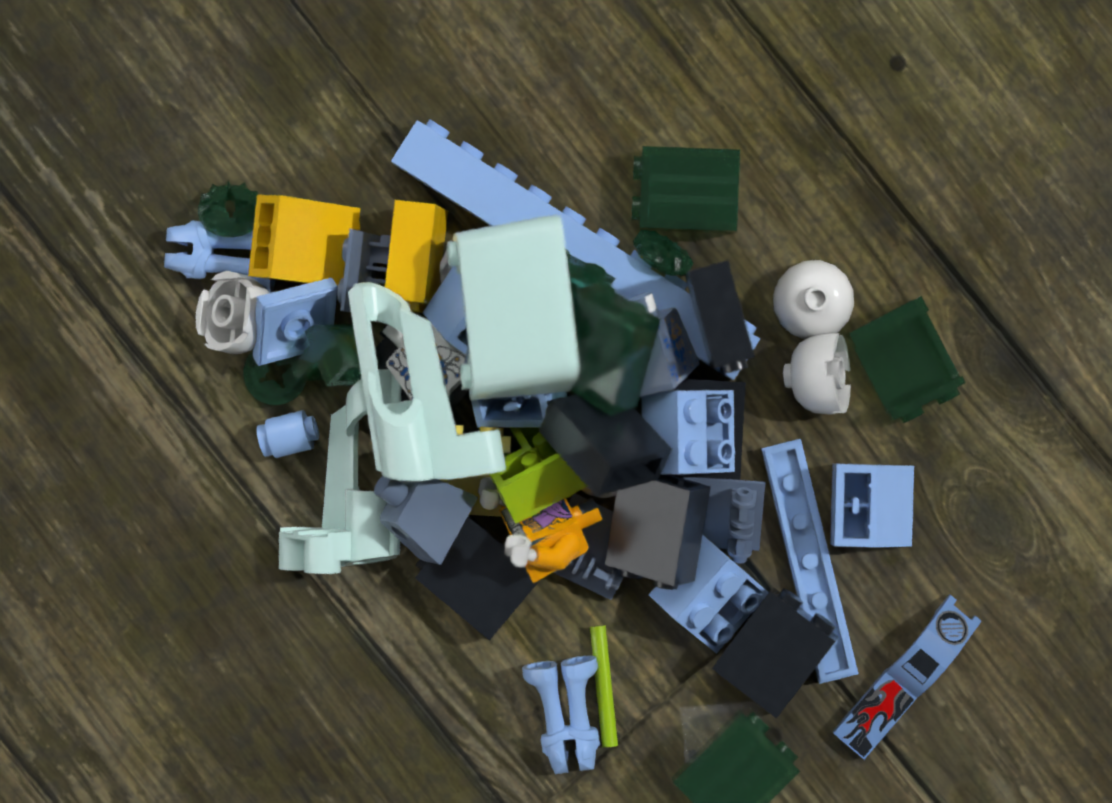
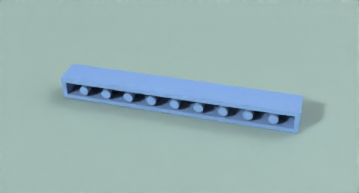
(498, 200)

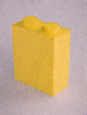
(300, 239)
(416, 252)

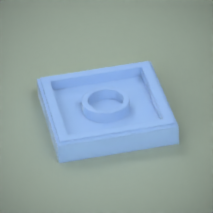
(286, 316)

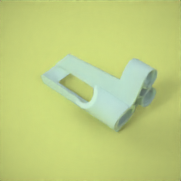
(417, 435)
(351, 517)

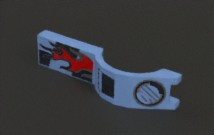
(906, 678)

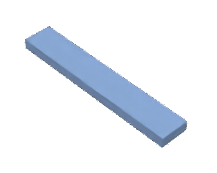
(808, 551)

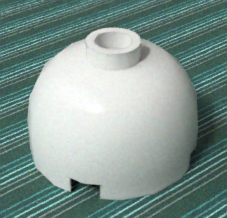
(813, 299)
(228, 313)
(819, 374)

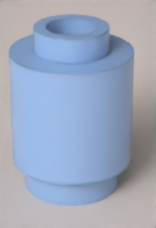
(287, 434)

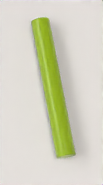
(604, 686)

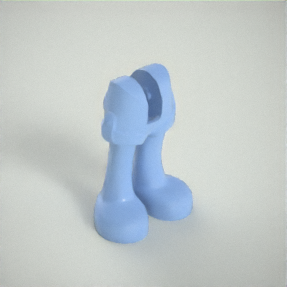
(202, 258)
(575, 674)

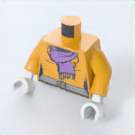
(546, 539)

